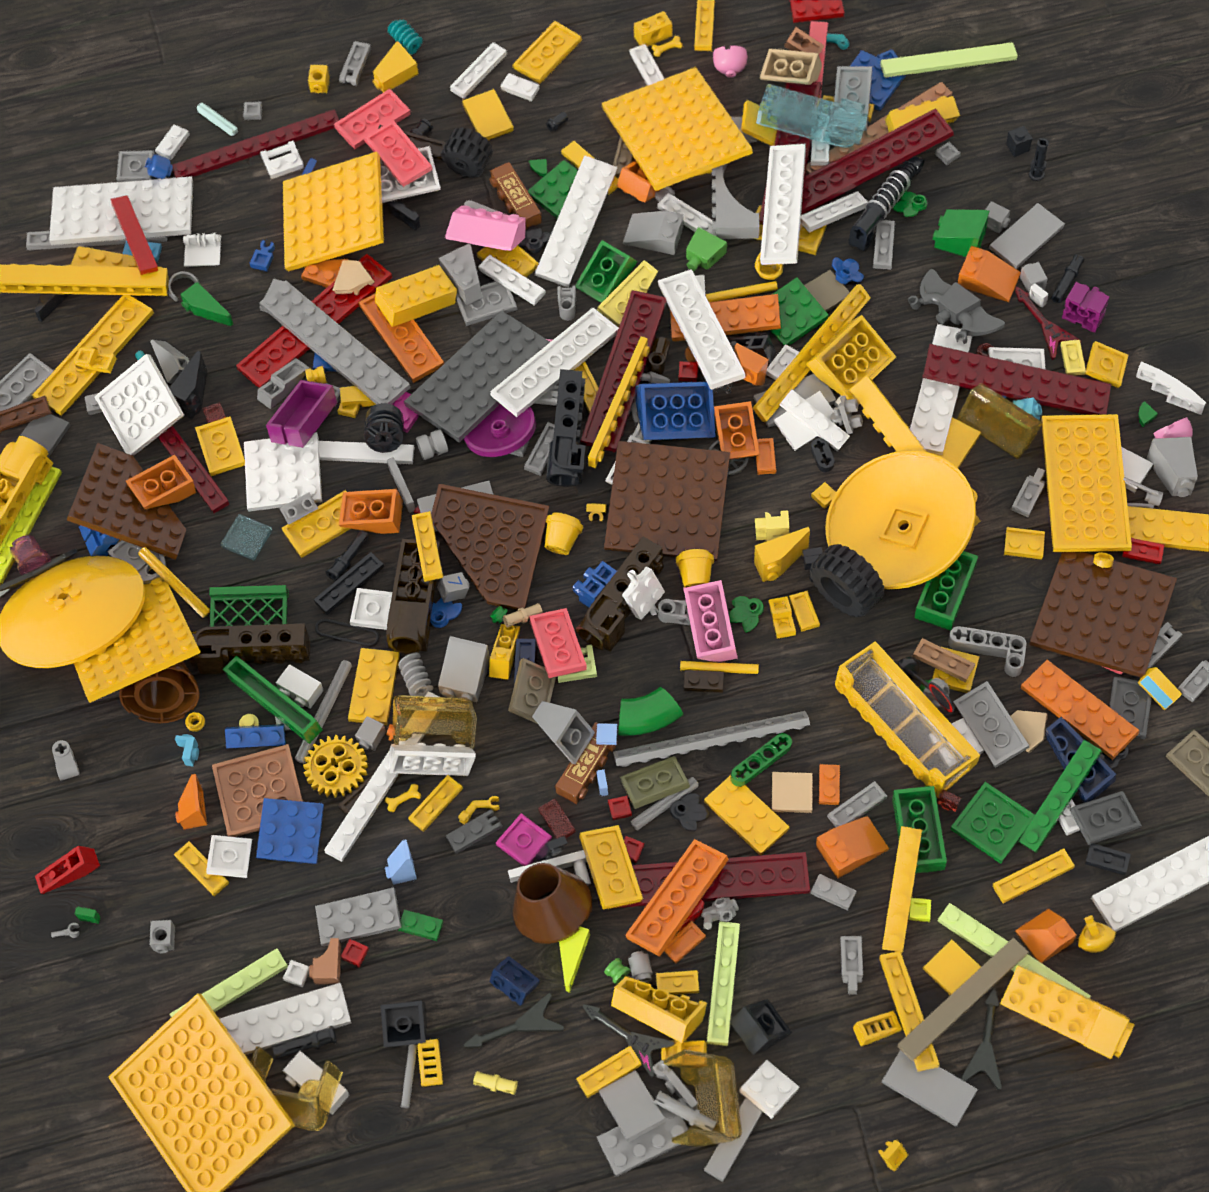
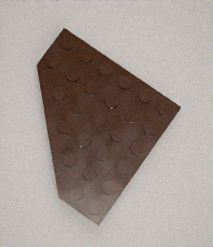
(112, 509)
(492, 540)

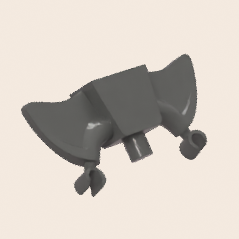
(955, 305)

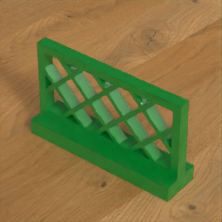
(251, 594)

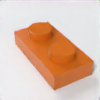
(829, 784)

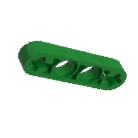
(763, 762)

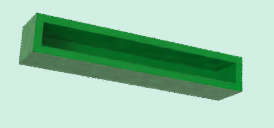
(272, 699)

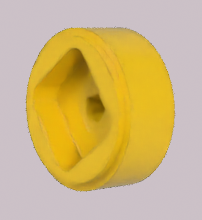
(1103, 560)

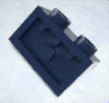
(513, 980)

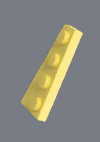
(615, 304)

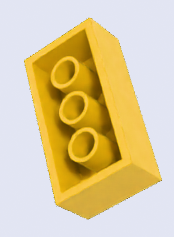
(415, 295)

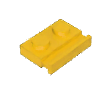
(1024, 543)

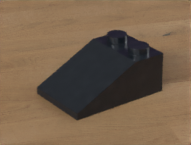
(190, 386)

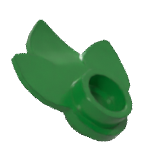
(910, 204)
(743, 614)

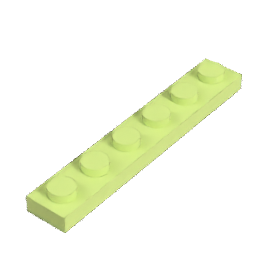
(243, 981)
(723, 983)

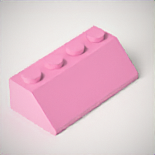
(486, 228)
(710, 622)

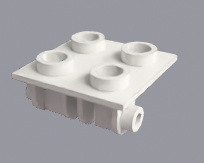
(202, 250)

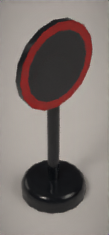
(911, 668)

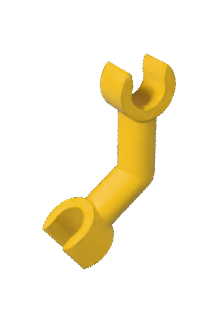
(466, 814)

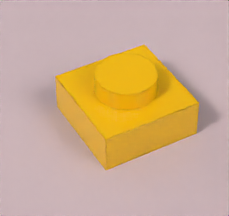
(823, 495)

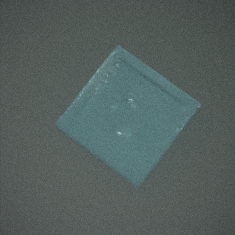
(246, 537)

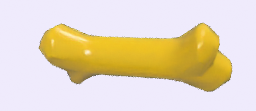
(659, 49)
(411, 793)

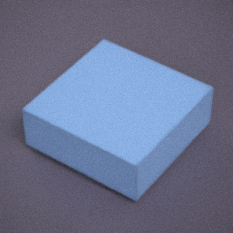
(606, 734)
(602, 783)

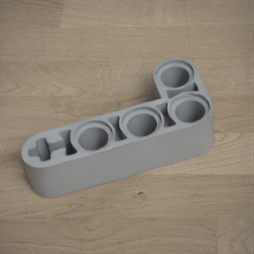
(988, 648)

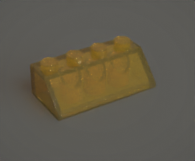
(999, 420)

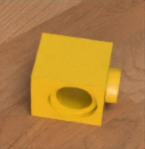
(319, 78)

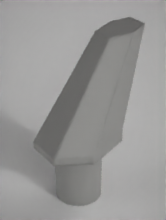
(652, 377)

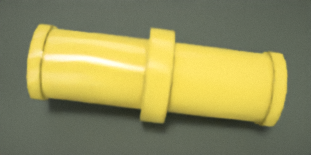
(495, 1083)

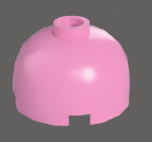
(730, 60)
(1178, 429)

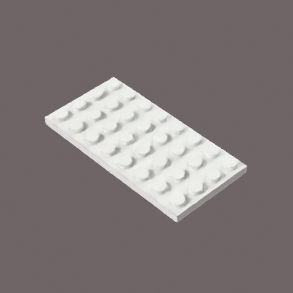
(87, 215)

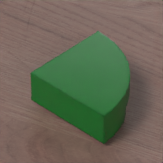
(539, 166)
(1146, 414)

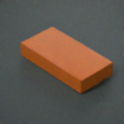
(766, 460)
(684, 942)

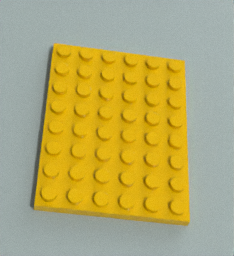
(676, 128)
(150, 645)
(201, 1100)

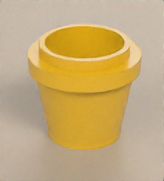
(561, 532)
(695, 566)

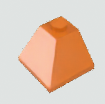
(753, 365)
(191, 805)
(1046, 935)

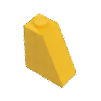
(394, 68)

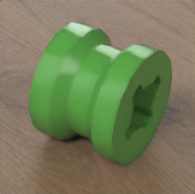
(617, 970)

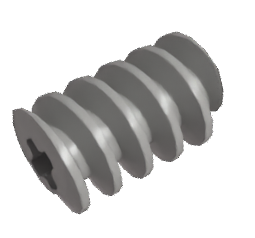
(415, 675)

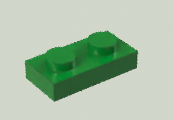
(421, 925)

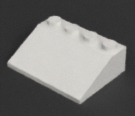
(393, 190)
(431, 759)

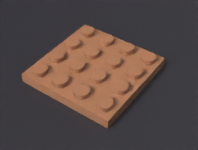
(250, 779)

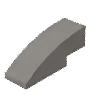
(281, 383)

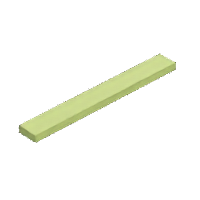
(948, 59)

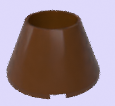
(162, 696)
(556, 915)

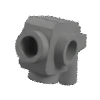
(722, 909)

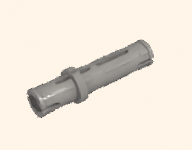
(685, 1112)

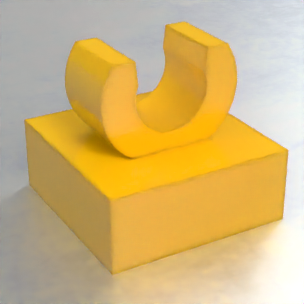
(596, 509)
(894, 1154)

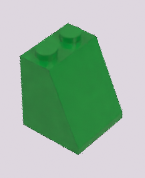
(961, 230)

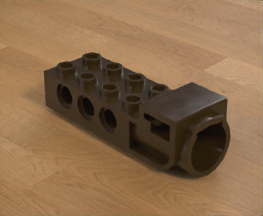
(410, 603)
(605, 617)
(251, 644)

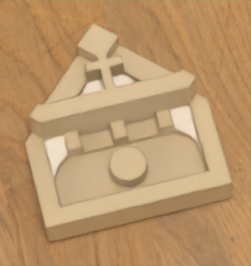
(351, 278)
(1032, 727)

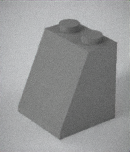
(1174, 464)
(464, 669)
(564, 728)

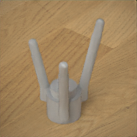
(1152, 496)

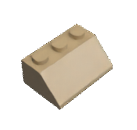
(791, 66)

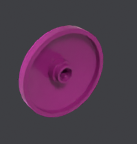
(501, 432)

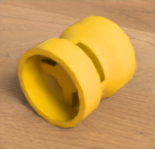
(316, 375)

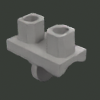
(844, 415)
(298, 508)

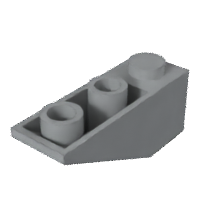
(170, 360)

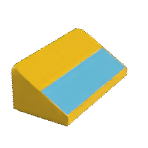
(1159, 687)

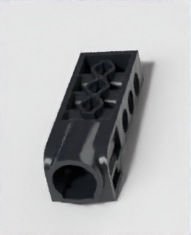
(565, 447)

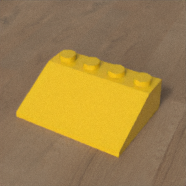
(850, 357)

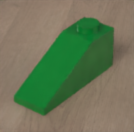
(204, 305)

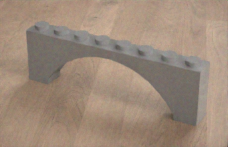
(732, 218)

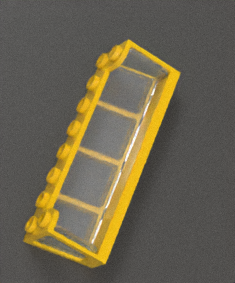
(905, 718)

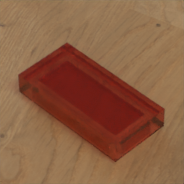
(556, 819)

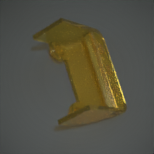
(434, 717)
(715, 1095)
(312, 1104)

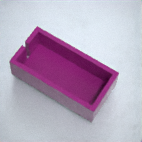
(301, 413)

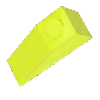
(572, 953)

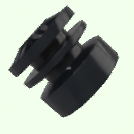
(384, 428)

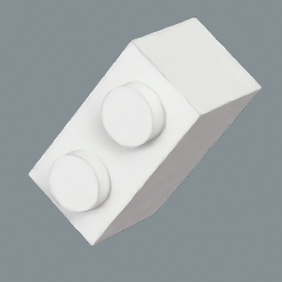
(299, 686)

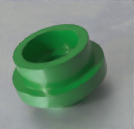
(497, 614)

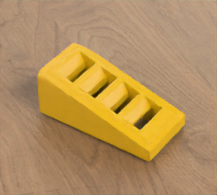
(865, 1034)
(430, 1044)

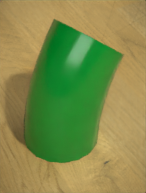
(647, 713)

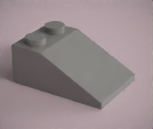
(655, 231)

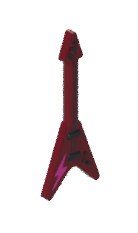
(1052, 333)

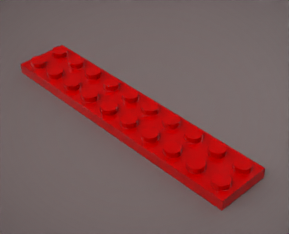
(285, 347)

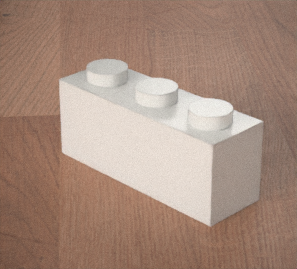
(303, 1069)

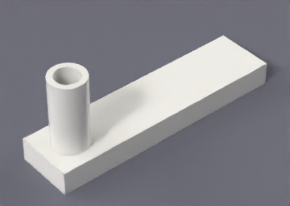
(574, 859)

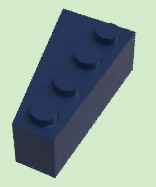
(1065, 743)

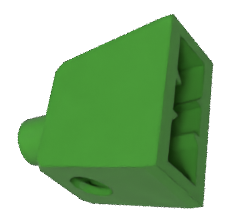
(704, 250)

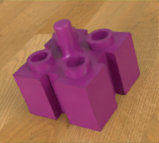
(1085, 306)

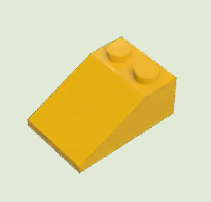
(778, 554)

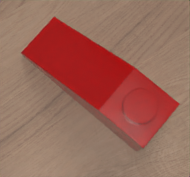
(67, 869)

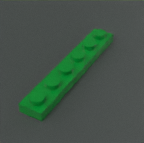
(1060, 796)

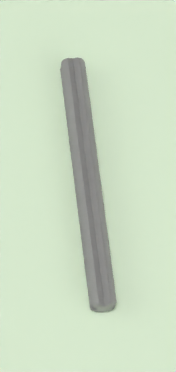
(326, 706)

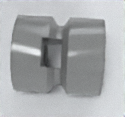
(432, 444)

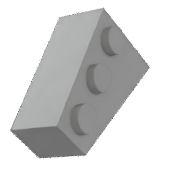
(462, 272)

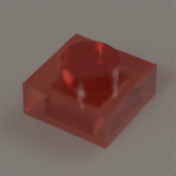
(214, 412)
(948, 800)

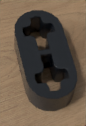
(826, 453)

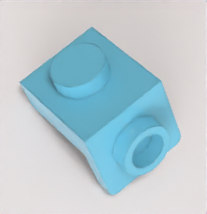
(1030, 405)
(190, 746)

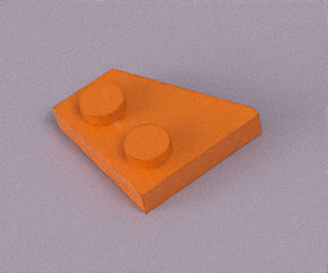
(323, 272)

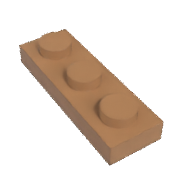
(944, 660)

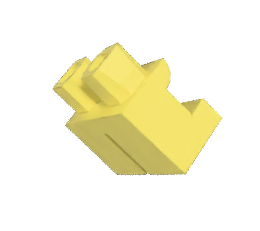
(772, 527)

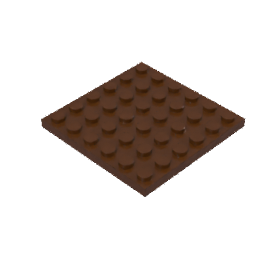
(667, 497)
(1103, 613)

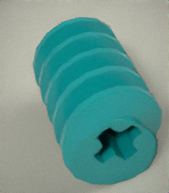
(405, 35)

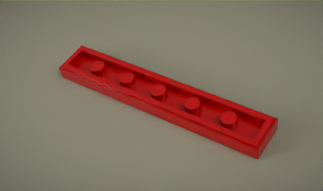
(134, 235)

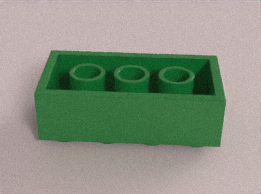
(946, 592)
(919, 810)

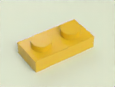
(678, 982)

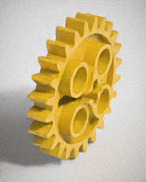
(327, 752)

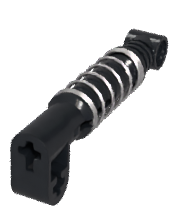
(876, 209)

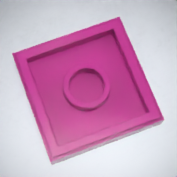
(523, 840)

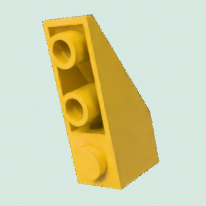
(503, 652)

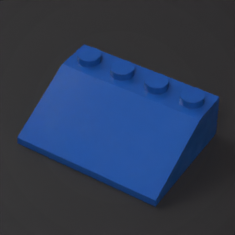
(675, 410)

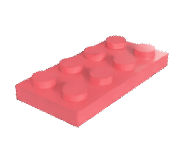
(369, 117)
(398, 153)
(557, 643)

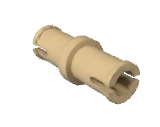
(521, 615)

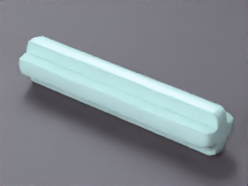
(217, 119)

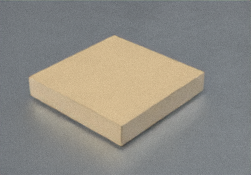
(792, 792)

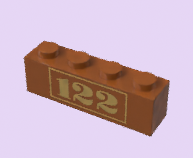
(515, 194)
(578, 776)

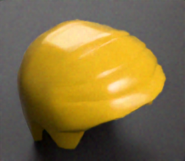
(768, 271)

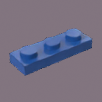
(255, 736)

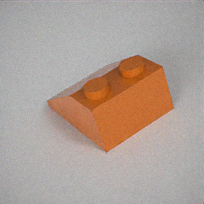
(634, 181)
(988, 275)
(736, 430)
(162, 484)
(372, 511)
(851, 845)

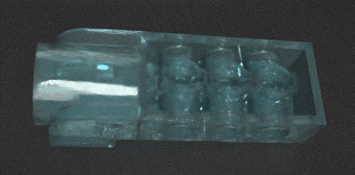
(813, 117)

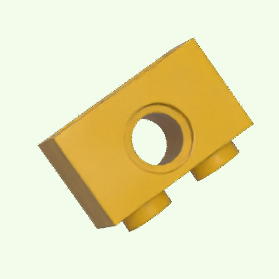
(653, 29)

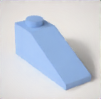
(401, 865)

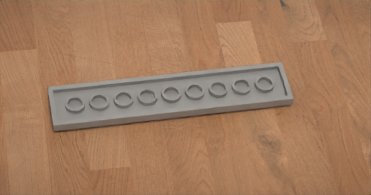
(334, 344)

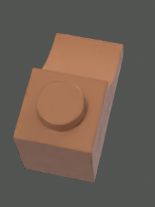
(803, 42)
(327, 967)

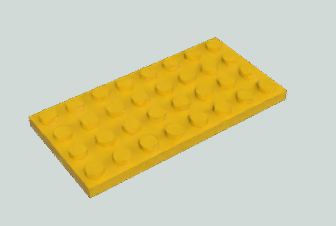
(1086, 483)

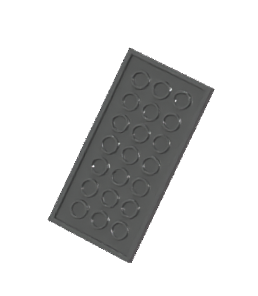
(460, 390)

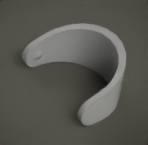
(178, 275)

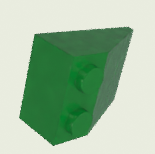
(605, 271)

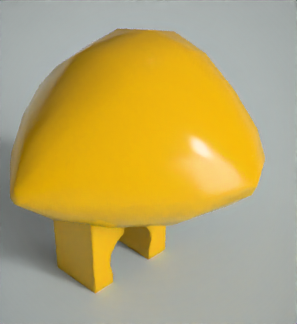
(1095, 936)

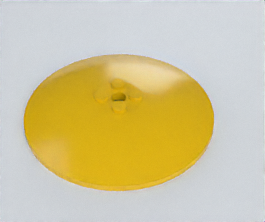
(897, 491)
(53, 632)

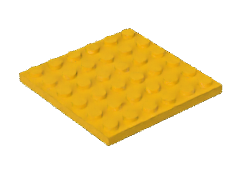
(332, 211)

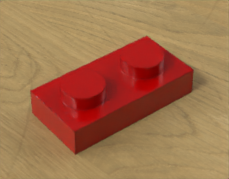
(1145, 551)

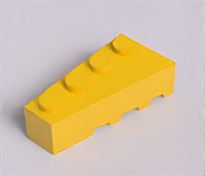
(659, 1009)

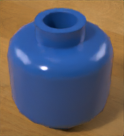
(158, 166)

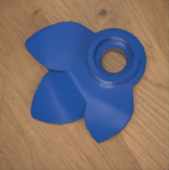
(847, 270)
(446, 611)

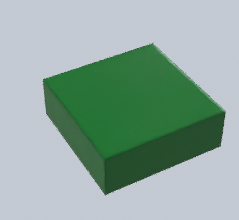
(87, 915)

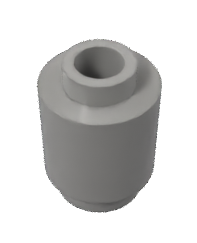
(640, 966)

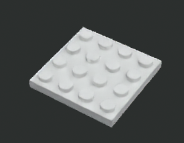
(139, 405)
(281, 473)

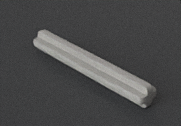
(662, 805)

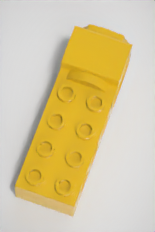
(20, 469)
(1067, 1012)

